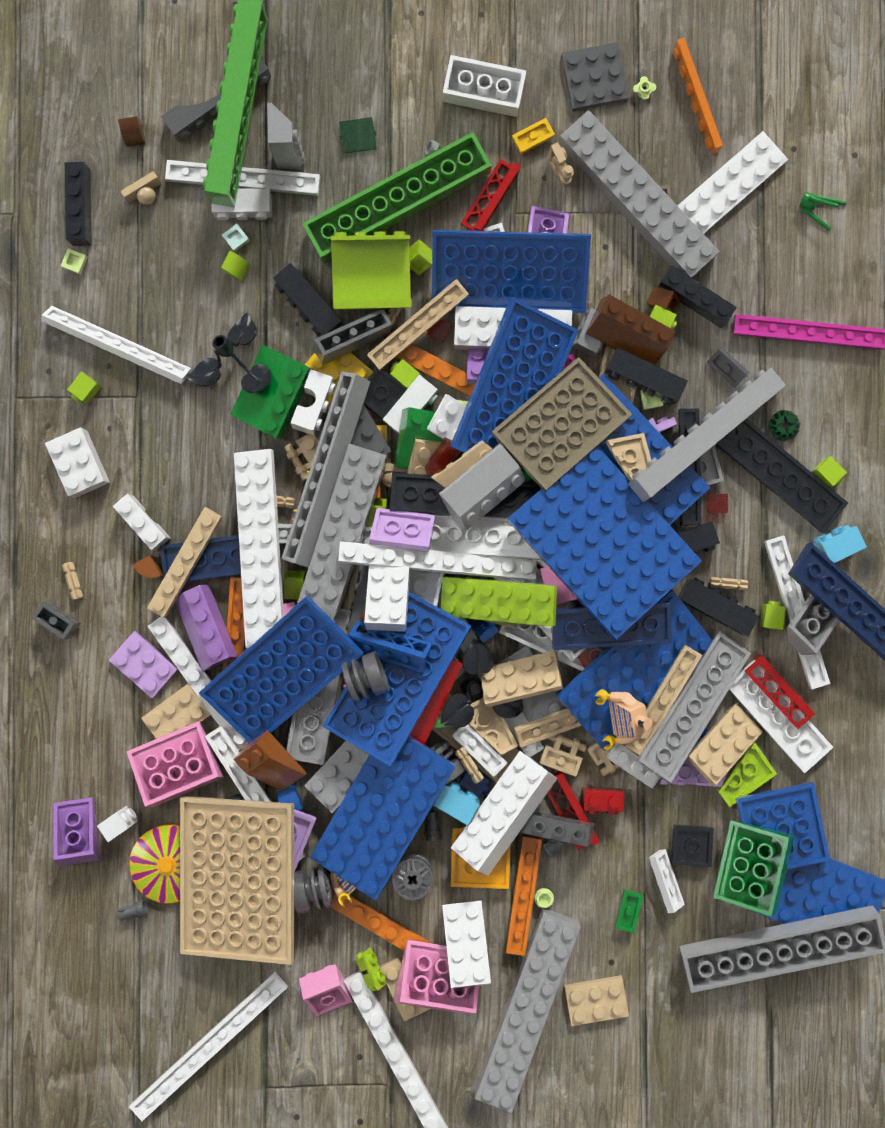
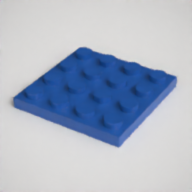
(792, 812)

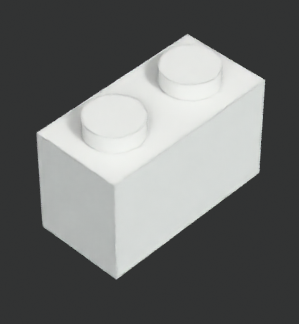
(117, 823)

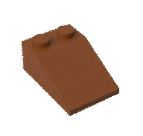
(269, 762)

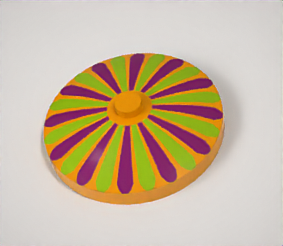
(157, 863)

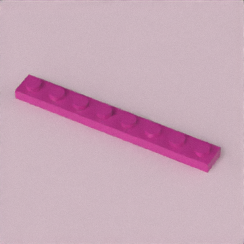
(809, 331)

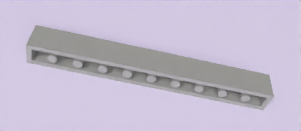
(704, 436)
(325, 468)

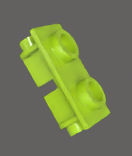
(368, 961)

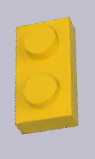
(533, 136)

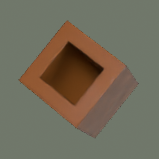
(149, 567)

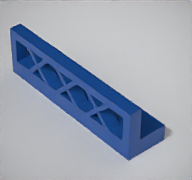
(388, 650)

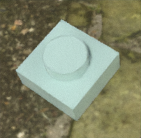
(235, 237)

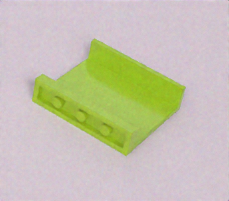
(371, 270)

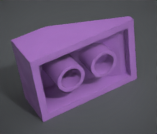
(547, 221)
(75, 832)

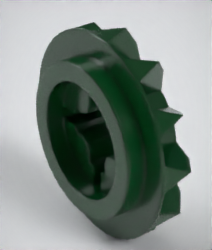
(780, 432)

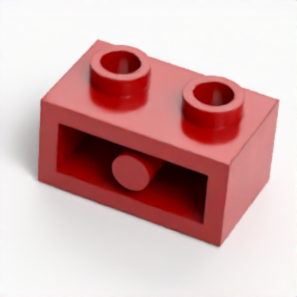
(602, 799)

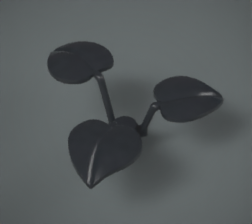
(208, 371)
(457, 709)

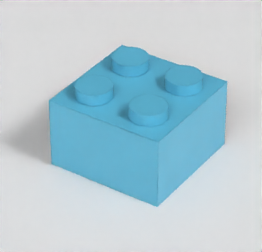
(841, 543)
(457, 802)

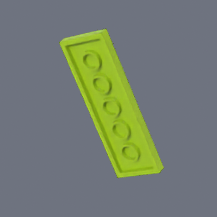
(499, 600)

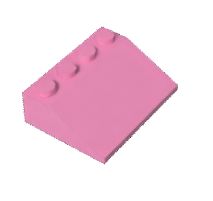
(174, 765)
(426, 981)

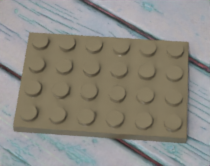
(561, 424)

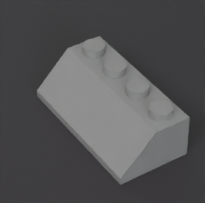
(284, 141)
(482, 487)
(811, 627)

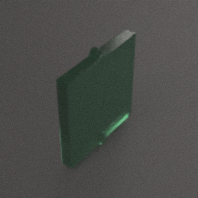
(357, 135)

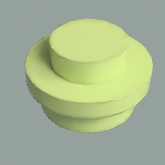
(544, 898)

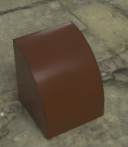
(132, 131)
(664, 298)

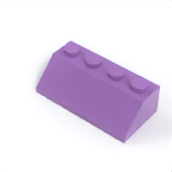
(205, 627)

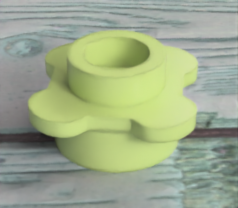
(638, 89)

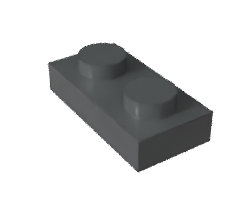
(727, 367)

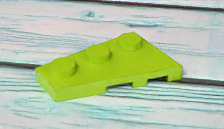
(747, 775)

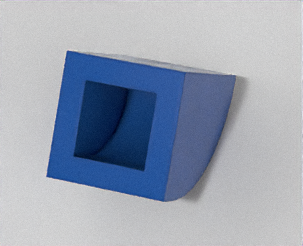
(290, 795)

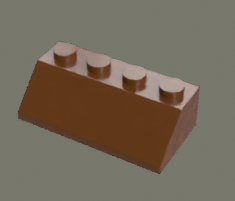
(629, 330)

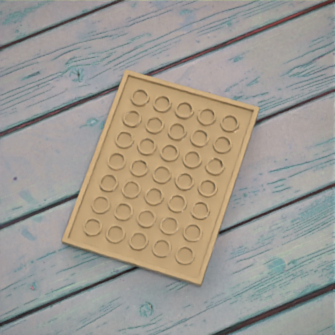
(237, 879)

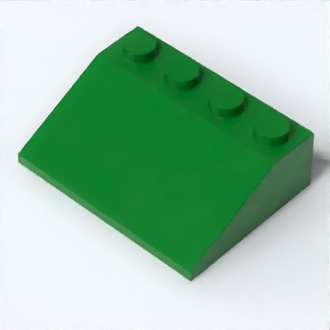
(275, 405)
(412, 427)
(753, 867)

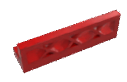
(497, 197)
(781, 683)
(572, 802)

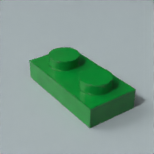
(629, 910)

